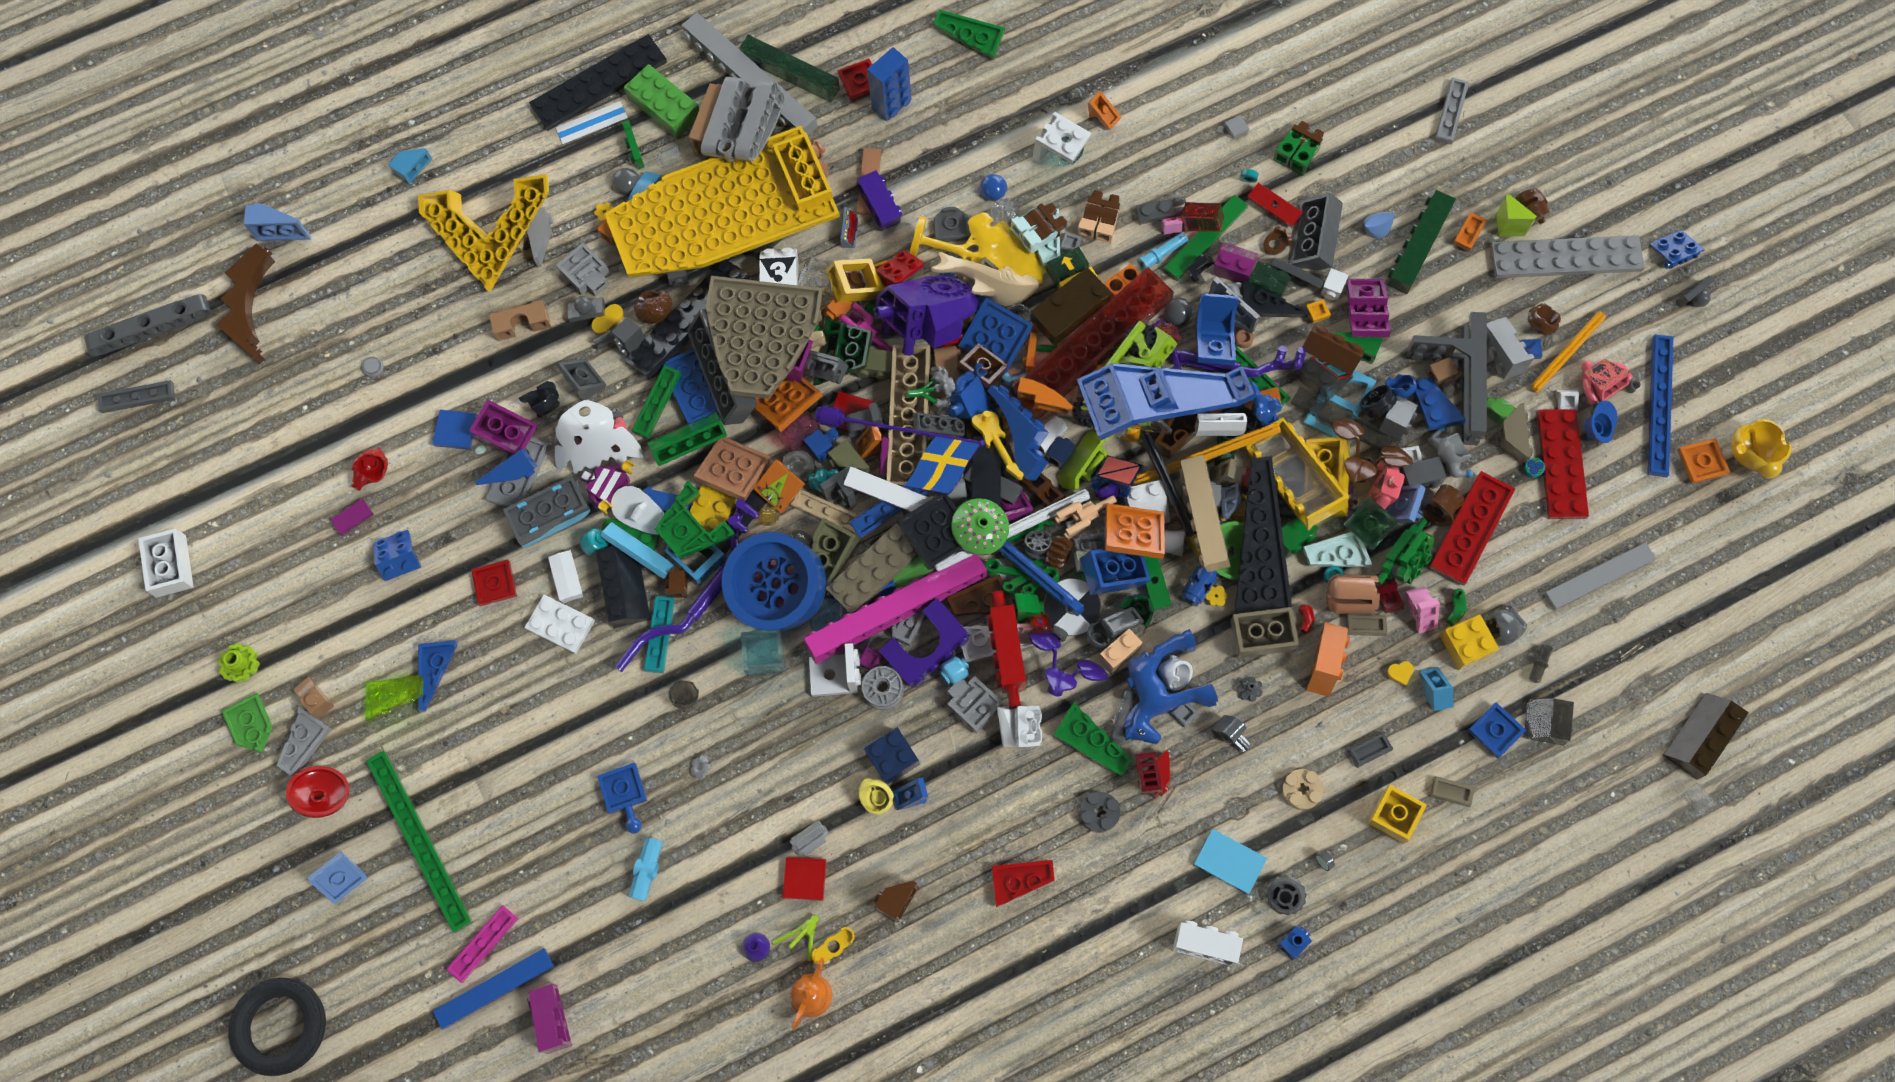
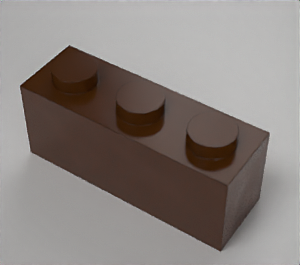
(1333, 349)

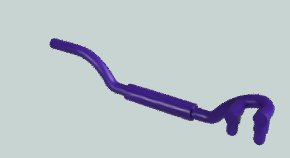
(1190, 358)
(703, 600)

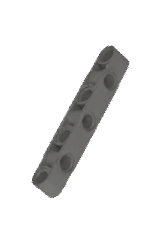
(136, 329)

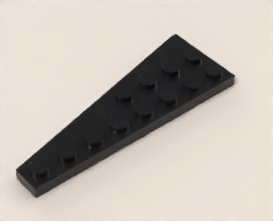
(1263, 566)

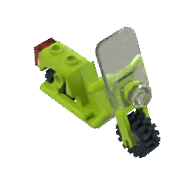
(1145, 349)

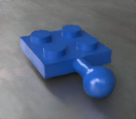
(621, 791)

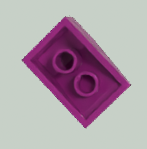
(502, 428)

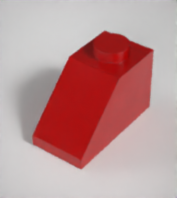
(1164, 770)

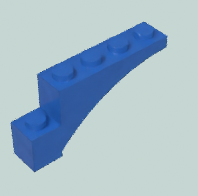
(1026, 433)

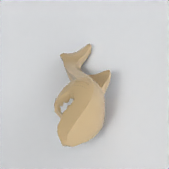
(999, 286)

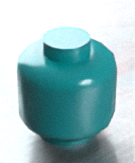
(593, 541)

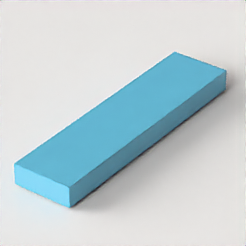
(637, 550)

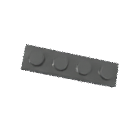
(136, 396)

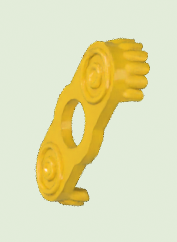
(844, 938)

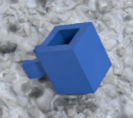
(820, 444)

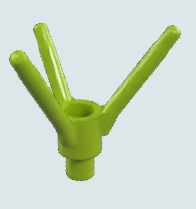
(805, 929)

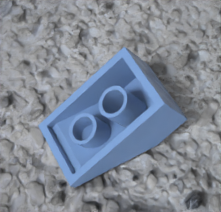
(273, 225)

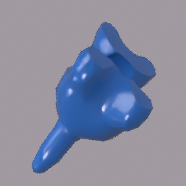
(1265, 407)

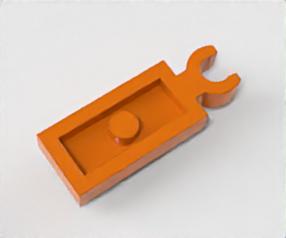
(1030, 345)

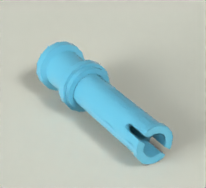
(1155, 255)

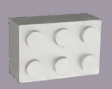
(165, 563)
(1208, 943)

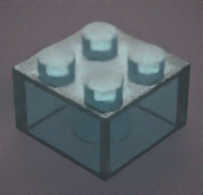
(762, 652)

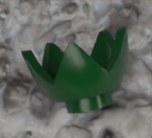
(1145, 611)

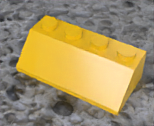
(1333, 454)

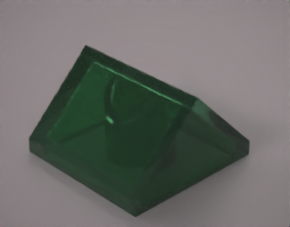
(1370, 523)

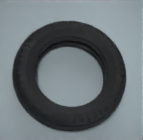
(240, 1027)

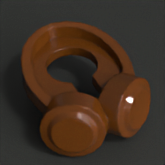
(1278, 232)

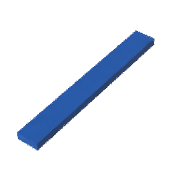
(1660, 405)

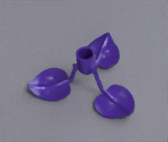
(1057, 679)

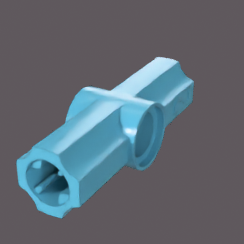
(645, 869)

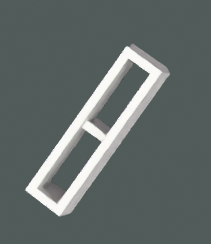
(1220, 424)
(565, 576)

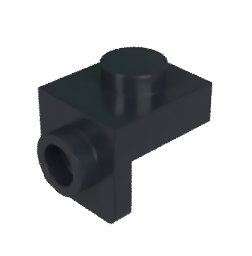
(1200, 265)

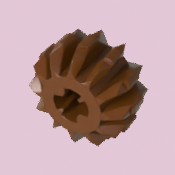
(1059, 552)

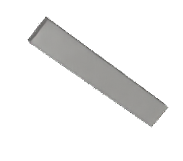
(1600, 576)

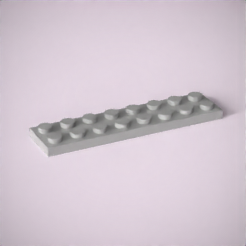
(1567, 256)

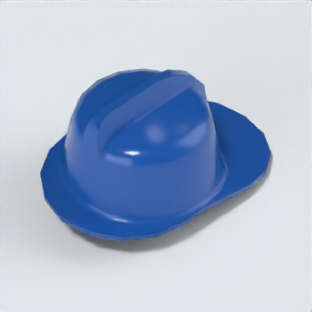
(1602, 423)

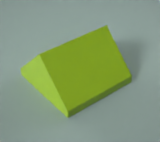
(1513, 218)

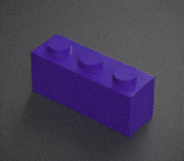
(879, 200)

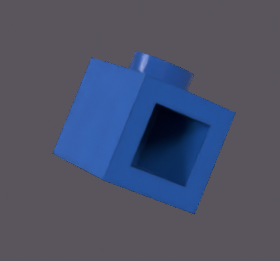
(1295, 942)

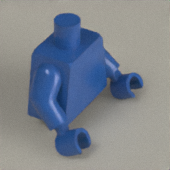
(970, 396)

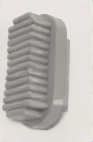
(809, 839)

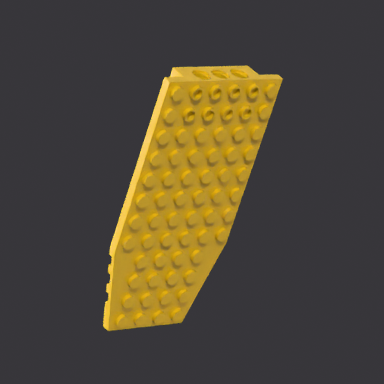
(723, 208)

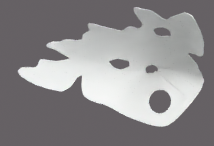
(596, 439)

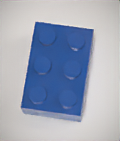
(1113, 571)

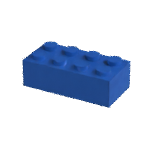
(889, 84)

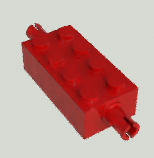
(1008, 649)

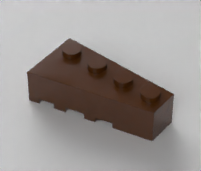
(1182, 432)

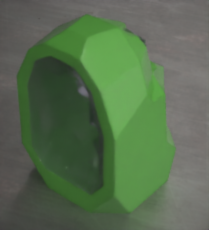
(1498, 409)

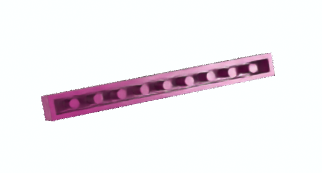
(893, 608)

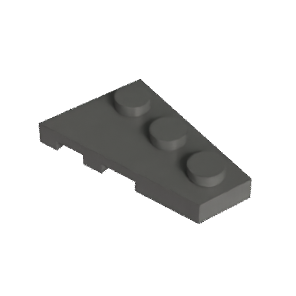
(1245, 316)

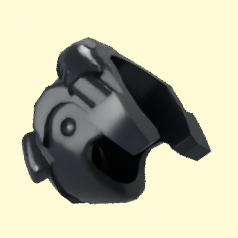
(542, 400)

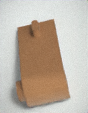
(948, 358)

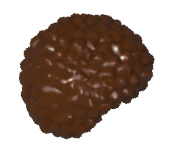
(653, 306)

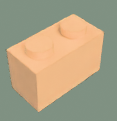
(1120, 651)

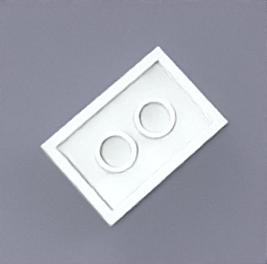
(559, 624)

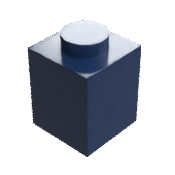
(1060, 452)

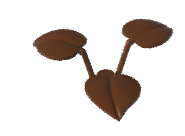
(1361, 470)

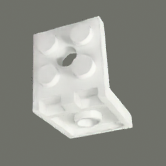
(1051, 139)
(846, 674)

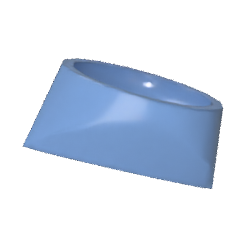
(1378, 224)

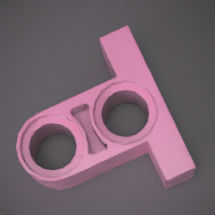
(1423, 609)

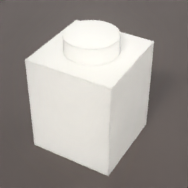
(1334, 285)

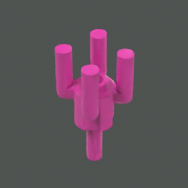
(865, 324)

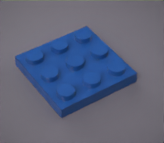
(997, 331)

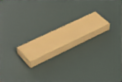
(822, 509)

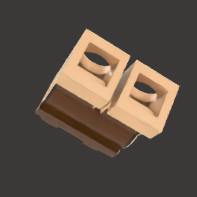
(1099, 210)

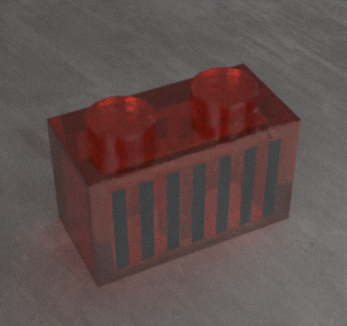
(1202, 216)

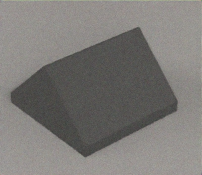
(581, 377)

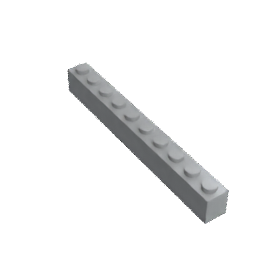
(738, 65)

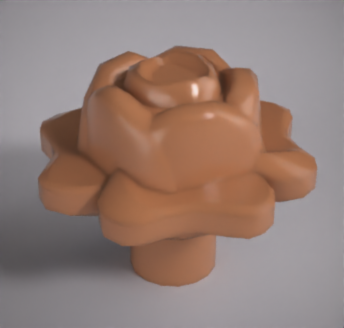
(819, 150)

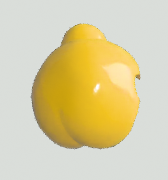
(1761, 447)

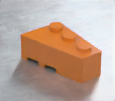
(1328, 659)

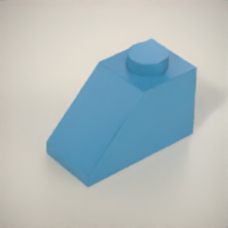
(409, 163)
(1437, 689)

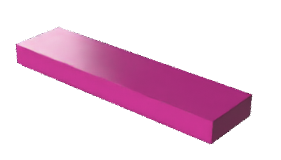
(482, 944)

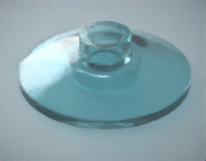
(828, 612)

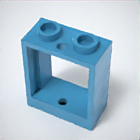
(704, 570)

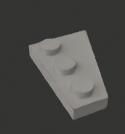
(302, 743)

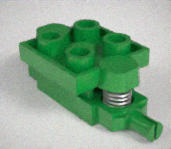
(1408, 555)

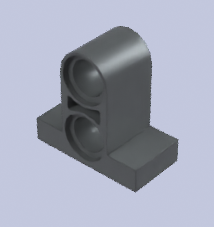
(872, 414)

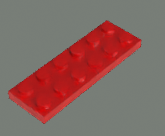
(1563, 464)
(1472, 528)

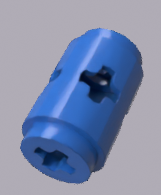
(1194, 593)

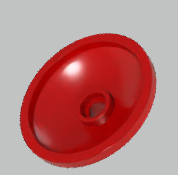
(314, 784)

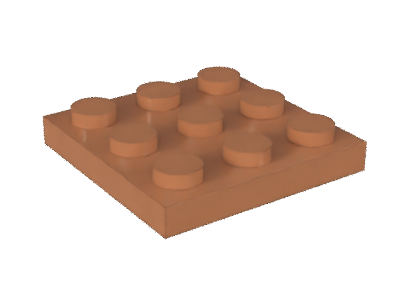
(732, 468)

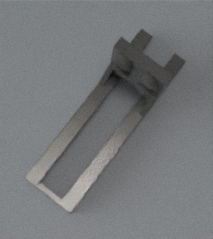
(1471, 362)

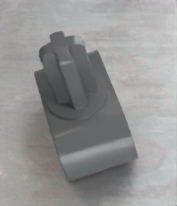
(1230, 730)

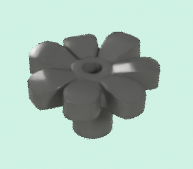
(1250, 689)

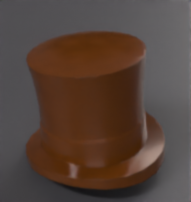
(1442, 505)

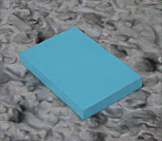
(1230, 861)

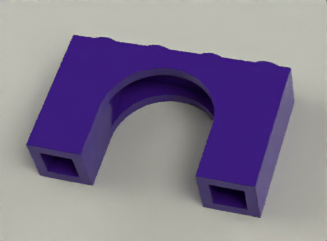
(951, 636)

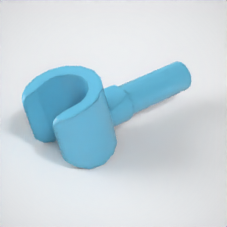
(1008, 379)

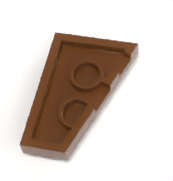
(977, 598)

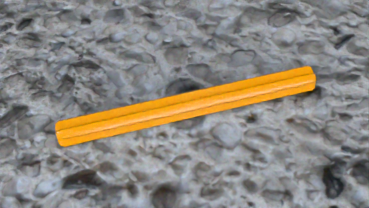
(1568, 351)

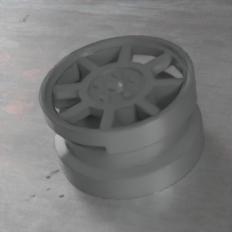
(1037, 545)

